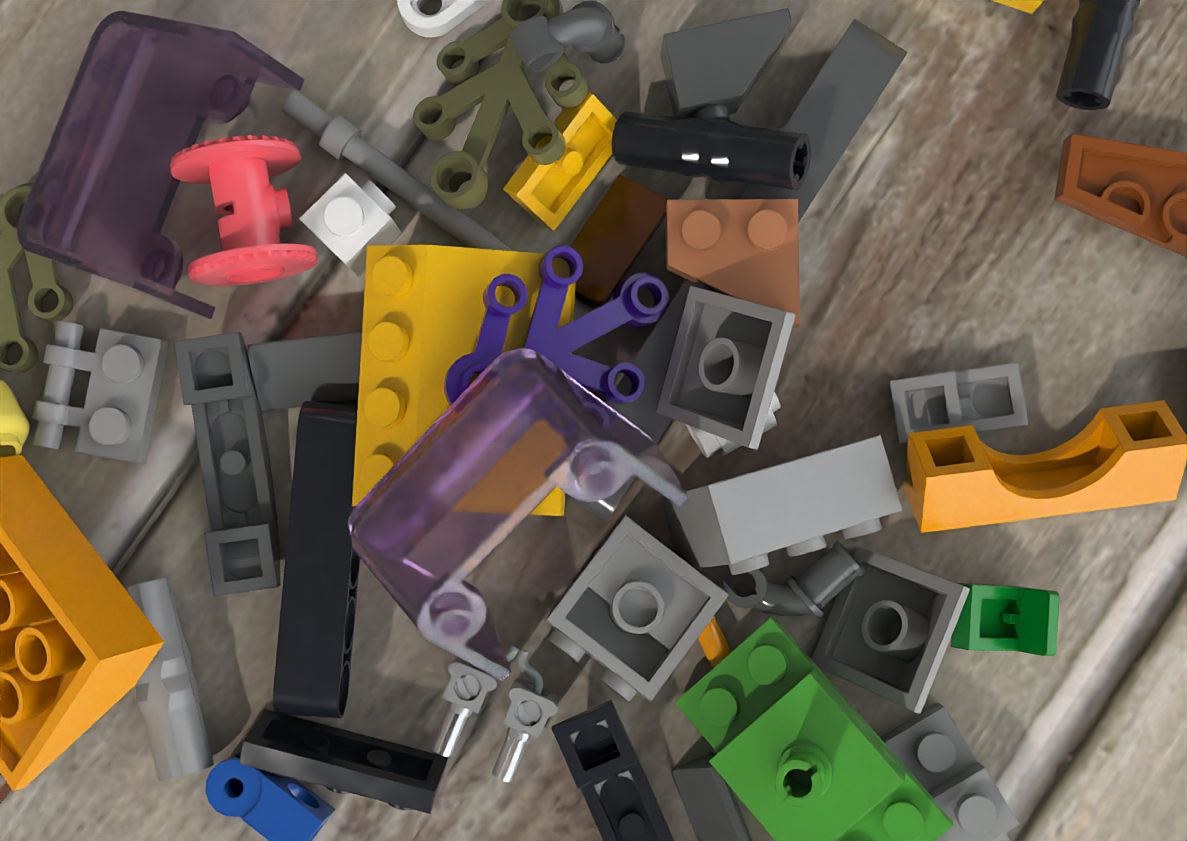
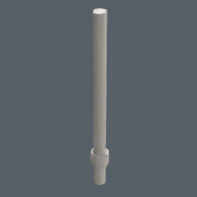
(344, 141)

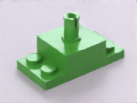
(803, 750)

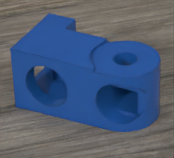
(269, 804)

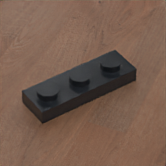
(344, 761)

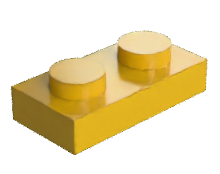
(553, 189)

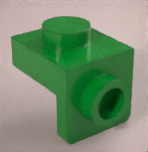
(1008, 620)

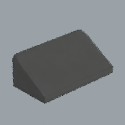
(305, 370)
(709, 802)

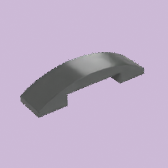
(233, 463)

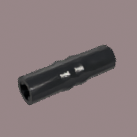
(1095, 52)
(712, 149)

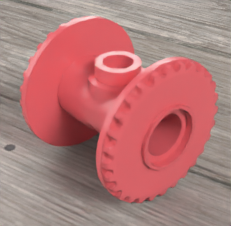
(241, 188)

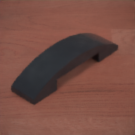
(611, 776)

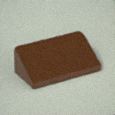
(616, 237)

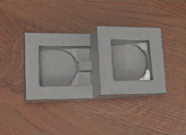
(977, 397)

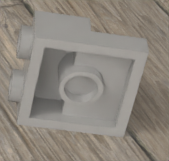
(634, 611)
(951, 774)

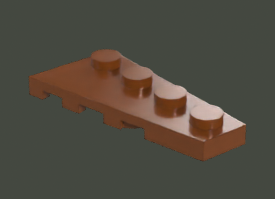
(1127, 187)

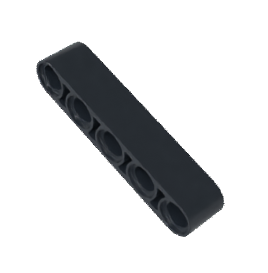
(319, 567)

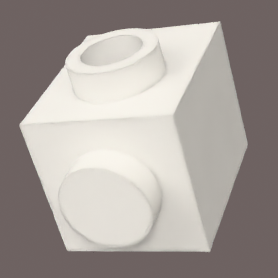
(351, 219)

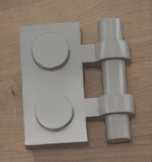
(118, 398)

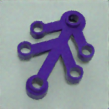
(558, 343)

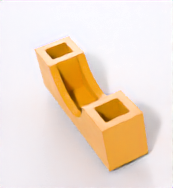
(1116, 461)

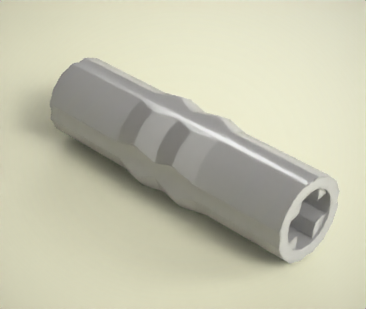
(169, 690)

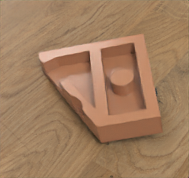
(738, 248)

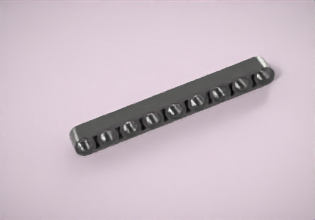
(830, 117)

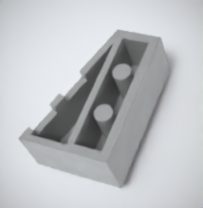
(784, 507)

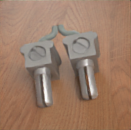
(525, 717)

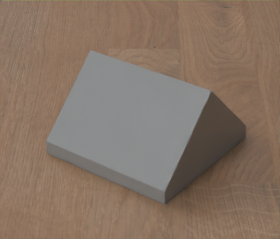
(725, 365)
(890, 629)

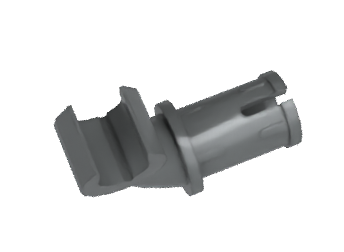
(585, 28)
(801, 595)

